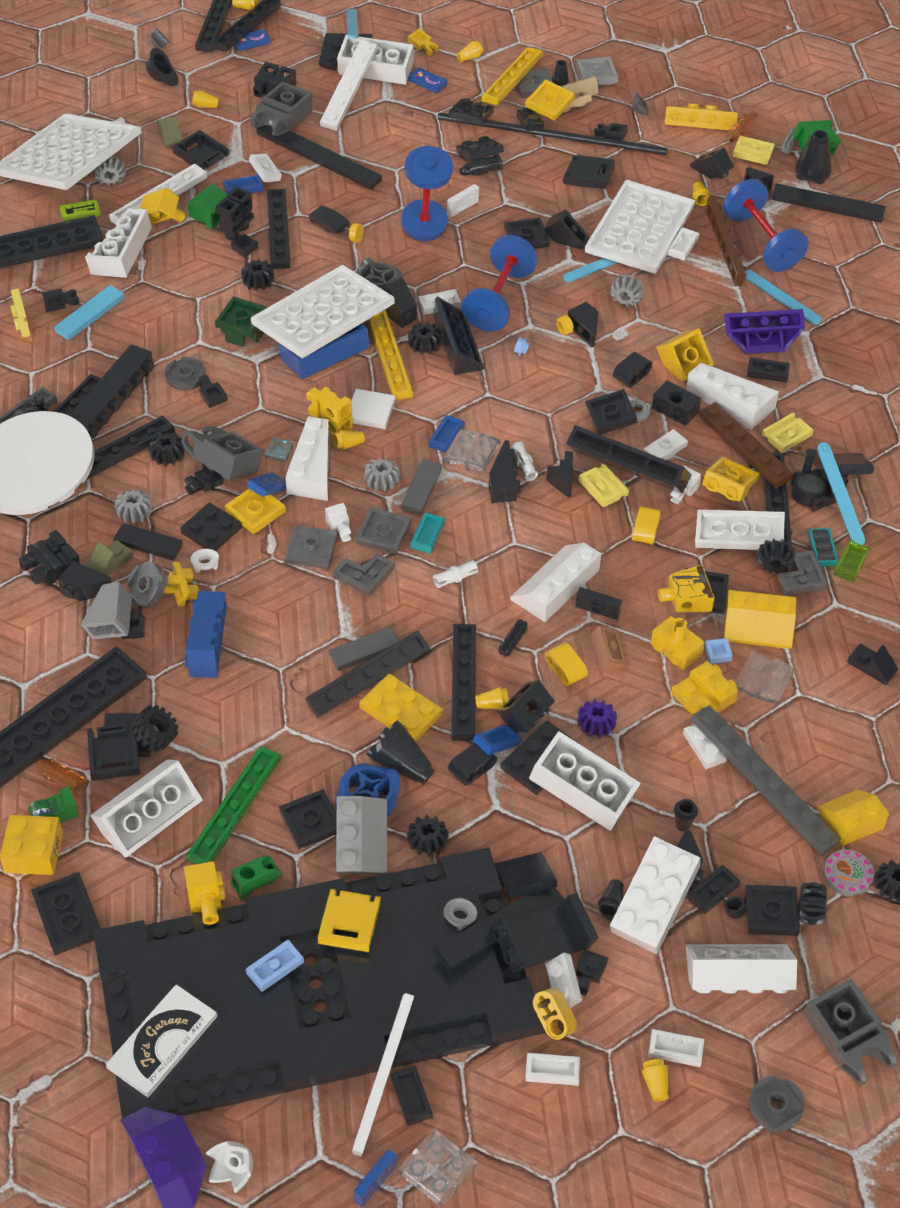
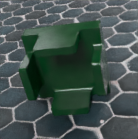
(236, 321)

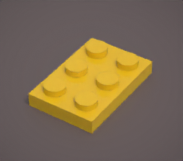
(396, 701)

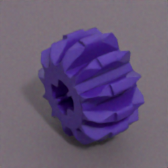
(597, 718)

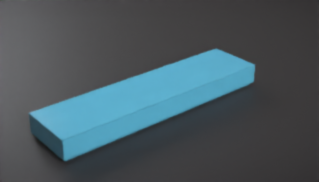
(89, 312)

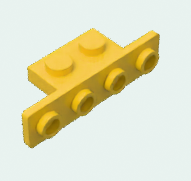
(700, 117)

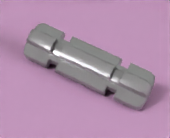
(788, 142)

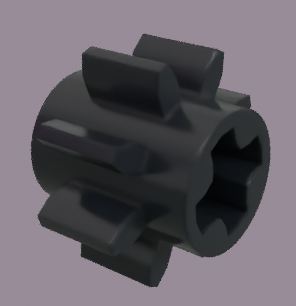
(40, 404)

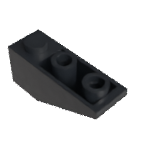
(502, 476)

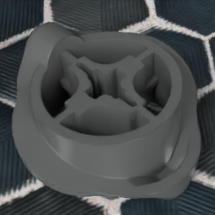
(378, 273)

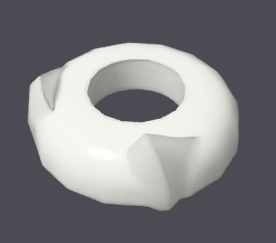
(202, 555)

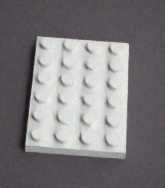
(640, 226)
(322, 311)

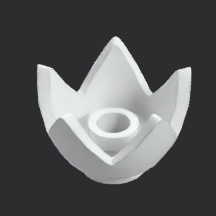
(228, 1167)

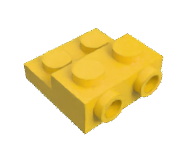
(730, 479)
(704, 688)

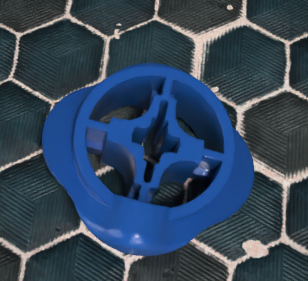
(371, 782)

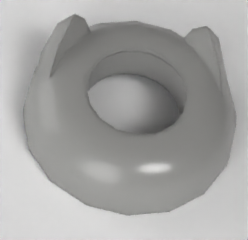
(645, 413)
(464, 905)

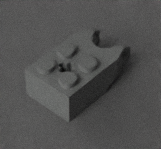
(282, 108)
(224, 452)
(849, 1038)

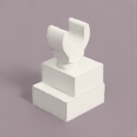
(692, 486)
(338, 520)

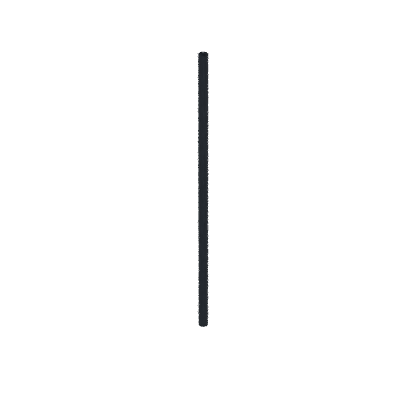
(564, 135)

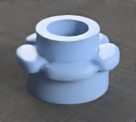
(521, 346)

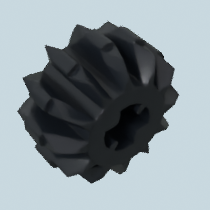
(257, 274)
(424, 338)
(166, 449)
(776, 555)
(427, 835)
(888, 880)
(812, 903)

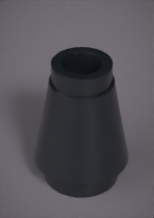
(560, 75)
(685, 813)
(611, 898)

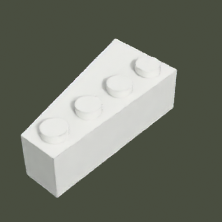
(121, 246)
(739, 397)
(310, 465)

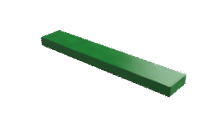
(234, 806)

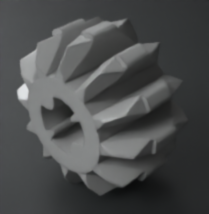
(110, 171)
(627, 290)
(381, 474)
(133, 506)

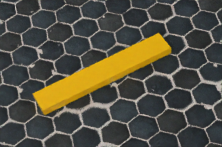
(512, 76)
(390, 356)

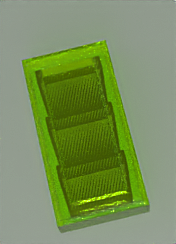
(851, 561)

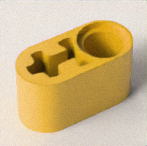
(646, 525)
(566, 664)
(550, 1021)

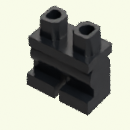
(267, 81)
(235, 212)
(48, 558)

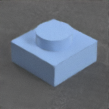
(718, 651)

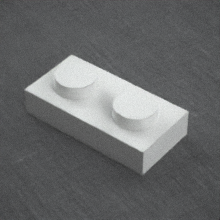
(265, 167)
(427, 302)
(704, 749)
(563, 977)

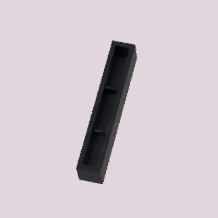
(113, 389)
(629, 459)

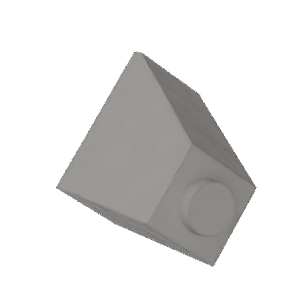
(109, 613)

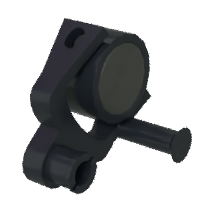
(811, 485)

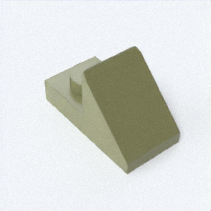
(169, 131)
(109, 558)

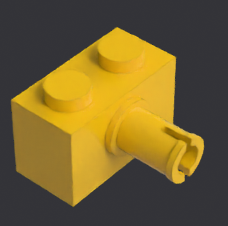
(162, 206)
(677, 642)
(205, 890)

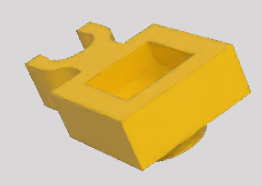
(422, 41)

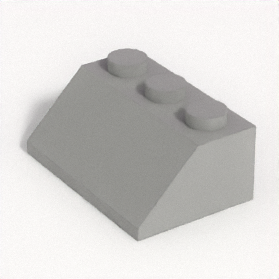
(361, 835)

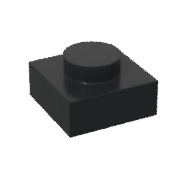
(244, 245)

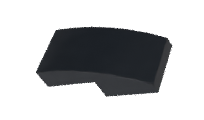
(330, 219)

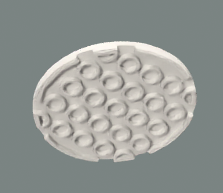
(42, 460)

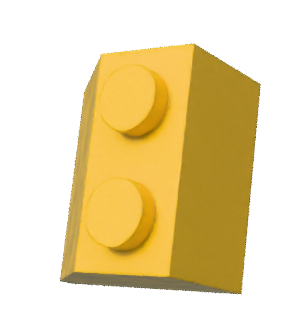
(684, 353)
(854, 815)

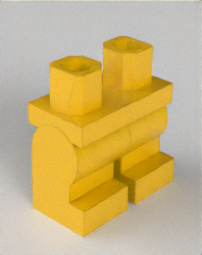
(330, 407)

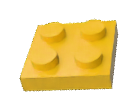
(550, 100)
(254, 510)

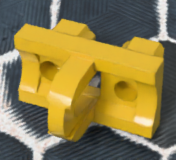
(178, 584)

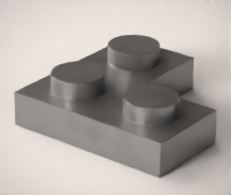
(365, 578)
(805, 578)

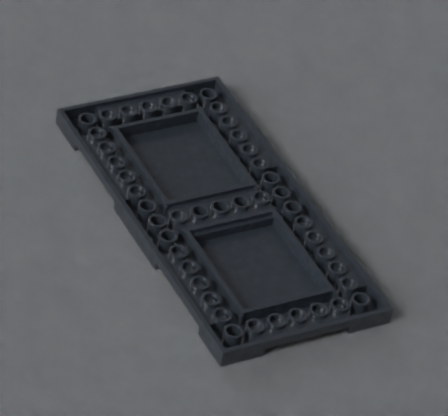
(275, 1036)

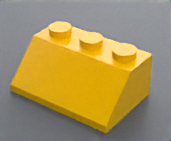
(760, 619)

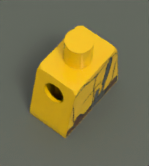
(688, 591)

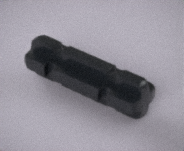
(513, 637)

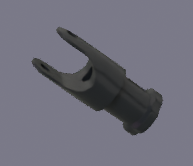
(482, 166)

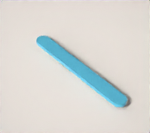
(352, 25)
(588, 269)
(781, 296)
(840, 493)

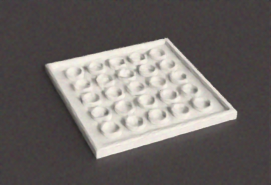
(67, 150)

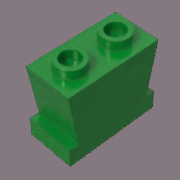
(806, 129)
(203, 206)

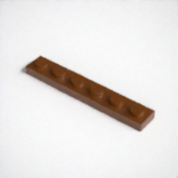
(725, 242)
(746, 445)

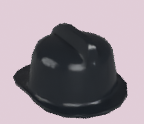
(160, 68)

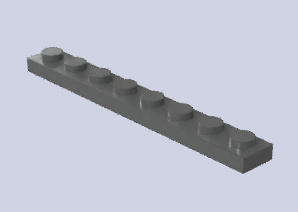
(765, 780)

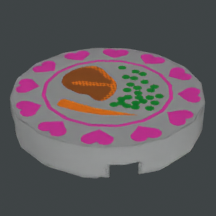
(848, 872)

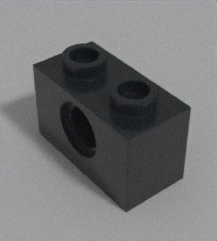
(676, 403)
(515, 710)

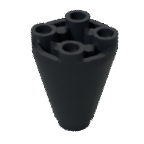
(815, 159)
(402, 753)

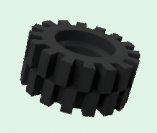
(148, 735)

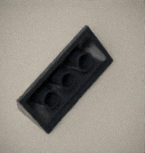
(457, 338)

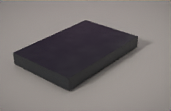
(66, 913)

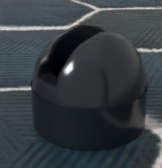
(737, 905)

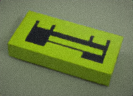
(79, 210)

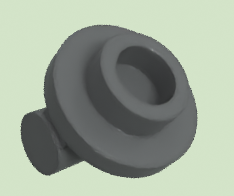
(158, 39)

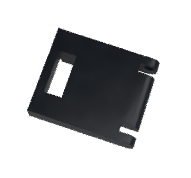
(204, 154)
(584, 171)
(848, 464)
(112, 749)

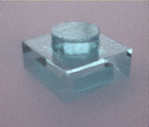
(279, 449)

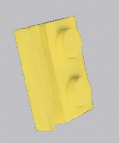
(753, 150)
(19, 312)
(787, 432)
(603, 485)

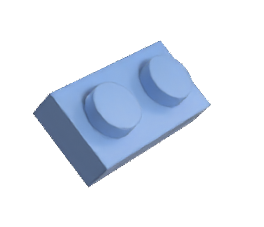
(274, 965)

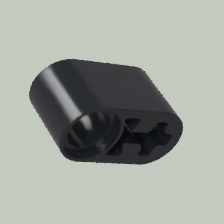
(632, 369)
(471, 764)

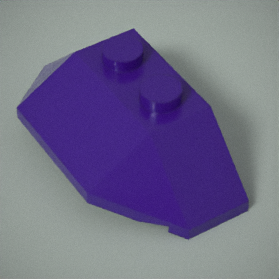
(764, 330)
(166, 1155)

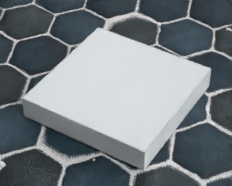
(372, 408)

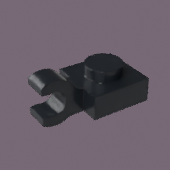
(57, 299)
(211, 393)
(204, 479)
(590, 968)

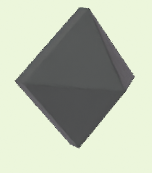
(639, 104)

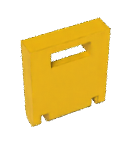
(349, 913)

